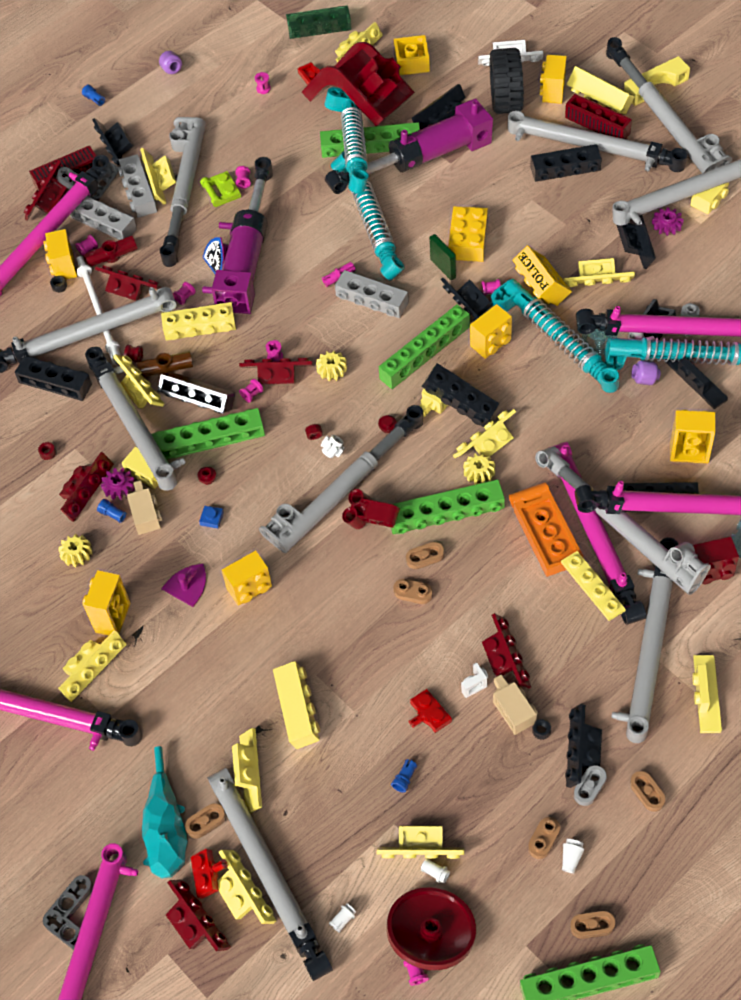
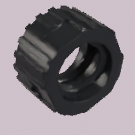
(58, 288)
(541, 722)

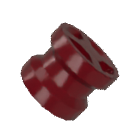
(134, 353)

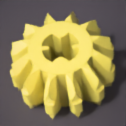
(331, 365)
(479, 469)
(75, 550)

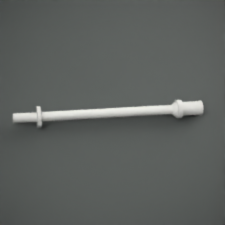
(112, 347)

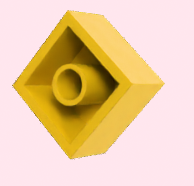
(412, 54)
(553, 79)
(60, 254)
(491, 331)
(247, 578)

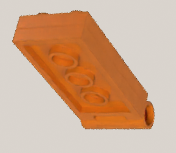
(551, 536)

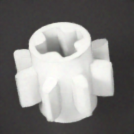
(332, 446)

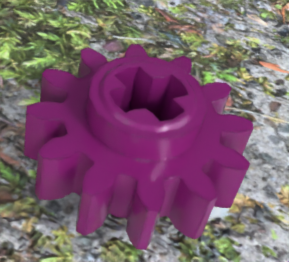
(667, 221)
(117, 483)

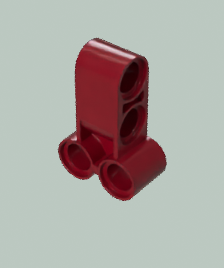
(365, 510)

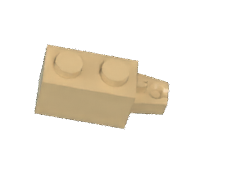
(143, 509)
(513, 705)

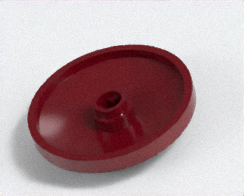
(431, 928)

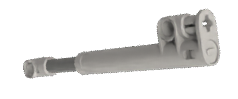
(678, 562)

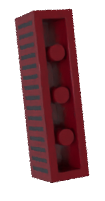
(597, 117)
(76, 161)

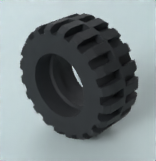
(506, 80)

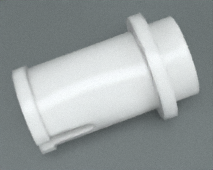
(439, 873)
(343, 917)

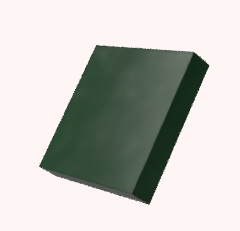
(442, 257)

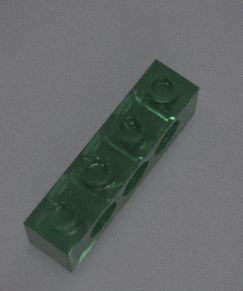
(318, 22)

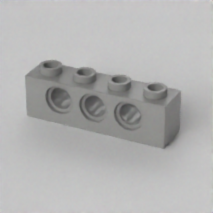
(137, 186)
(104, 218)
(371, 294)

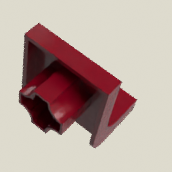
(368, 81)

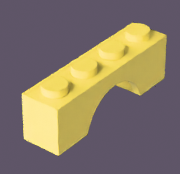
(671, 72)

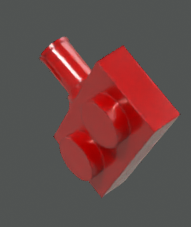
(308, 72)
(429, 712)
(206, 872)

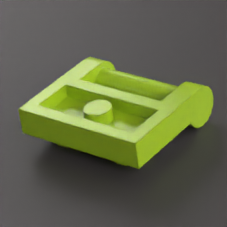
(224, 185)

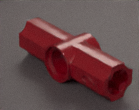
(110, 251)

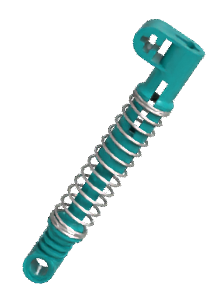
(353, 134)
(384, 246)
(513, 294)
(619, 348)

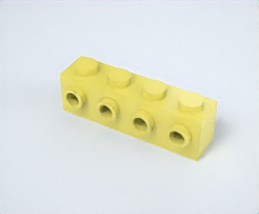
(600, 90)
(198, 321)
(296, 705)

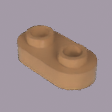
(423, 554)
(411, 592)
(647, 792)
(204, 820)
(545, 837)
(591, 923)

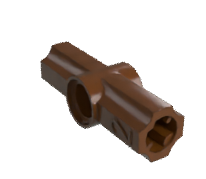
(165, 363)

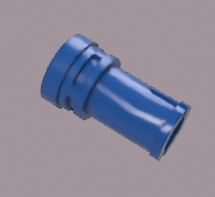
(89, 92)
(107, 508)
(402, 779)

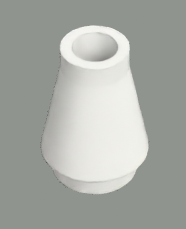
(571, 855)

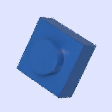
(211, 517)

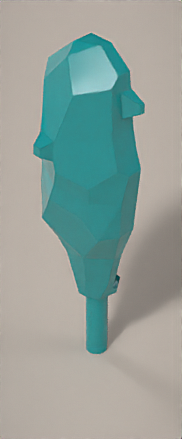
(163, 826)

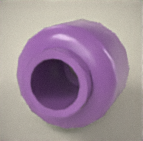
(170, 62)
(645, 372)

